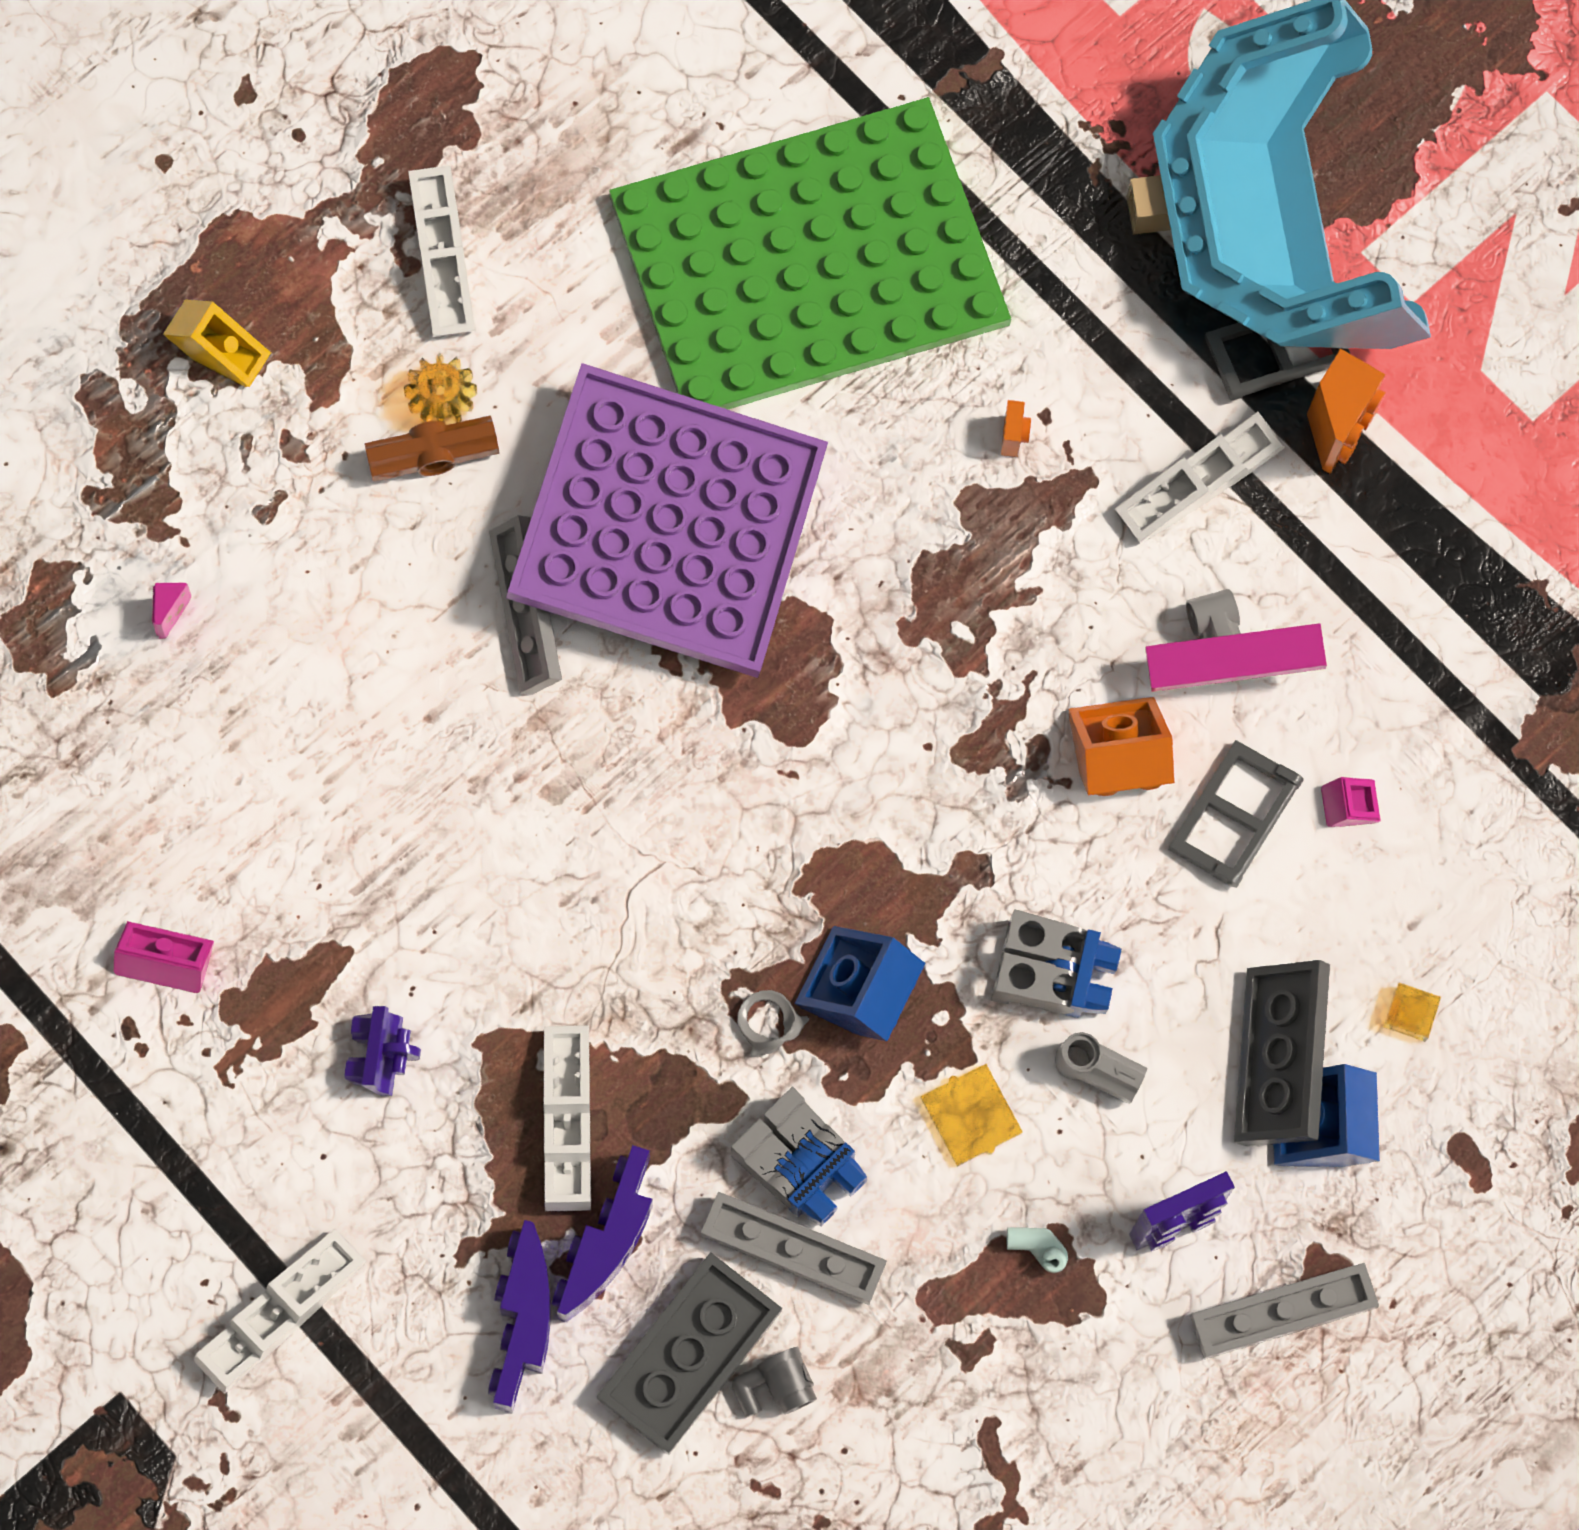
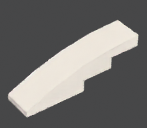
(441, 251)
(1199, 478)
(567, 1118)
(279, 1310)

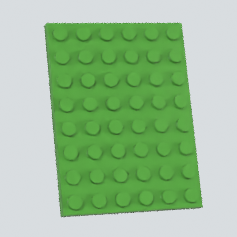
(809, 257)

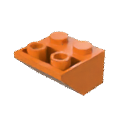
(1344, 407)

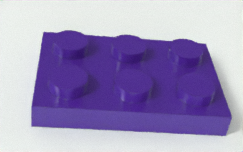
(1189, 1208)

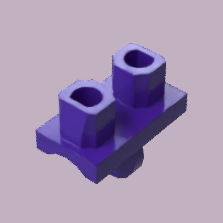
(386, 1051)

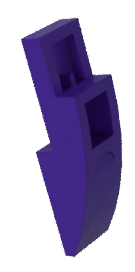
(602, 1254)
(527, 1299)

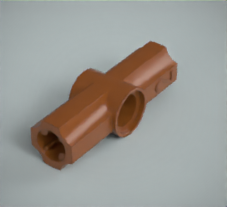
(432, 448)

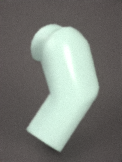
(1042, 1245)

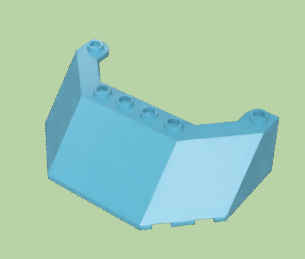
(1247, 192)

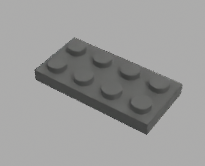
(1282, 1053)
(689, 1353)

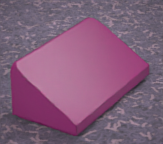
(162, 957)

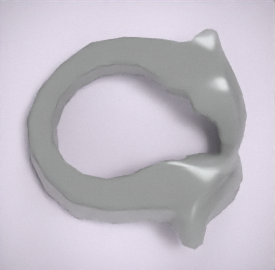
(791, 1020)

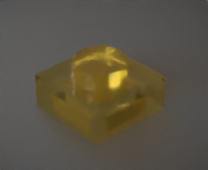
(1412, 1012)

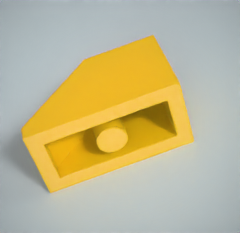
(217, 341)

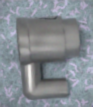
(785, 1378)

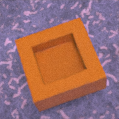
(1015, 428)

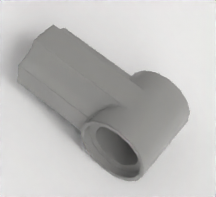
(1213, 615)
(1105, 1067)

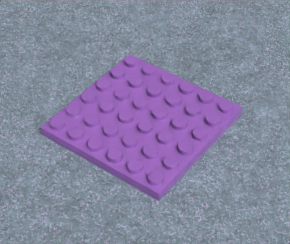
(668, 520)

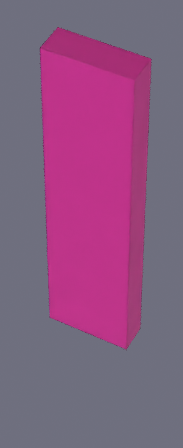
(1236, 657)

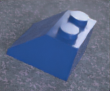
(861, 982)
(1346, 1123)

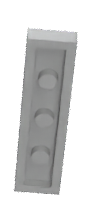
(527, 626)
(793, 1248)
(1284, 1311)

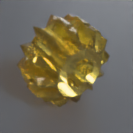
(424, 387)

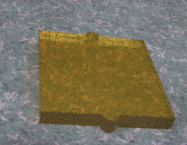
(971, 1115)

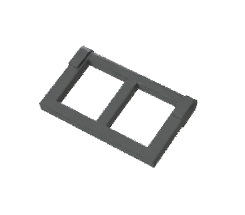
(1287, 372)
(1262, 829)

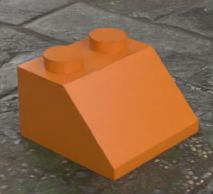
(1122, 746)

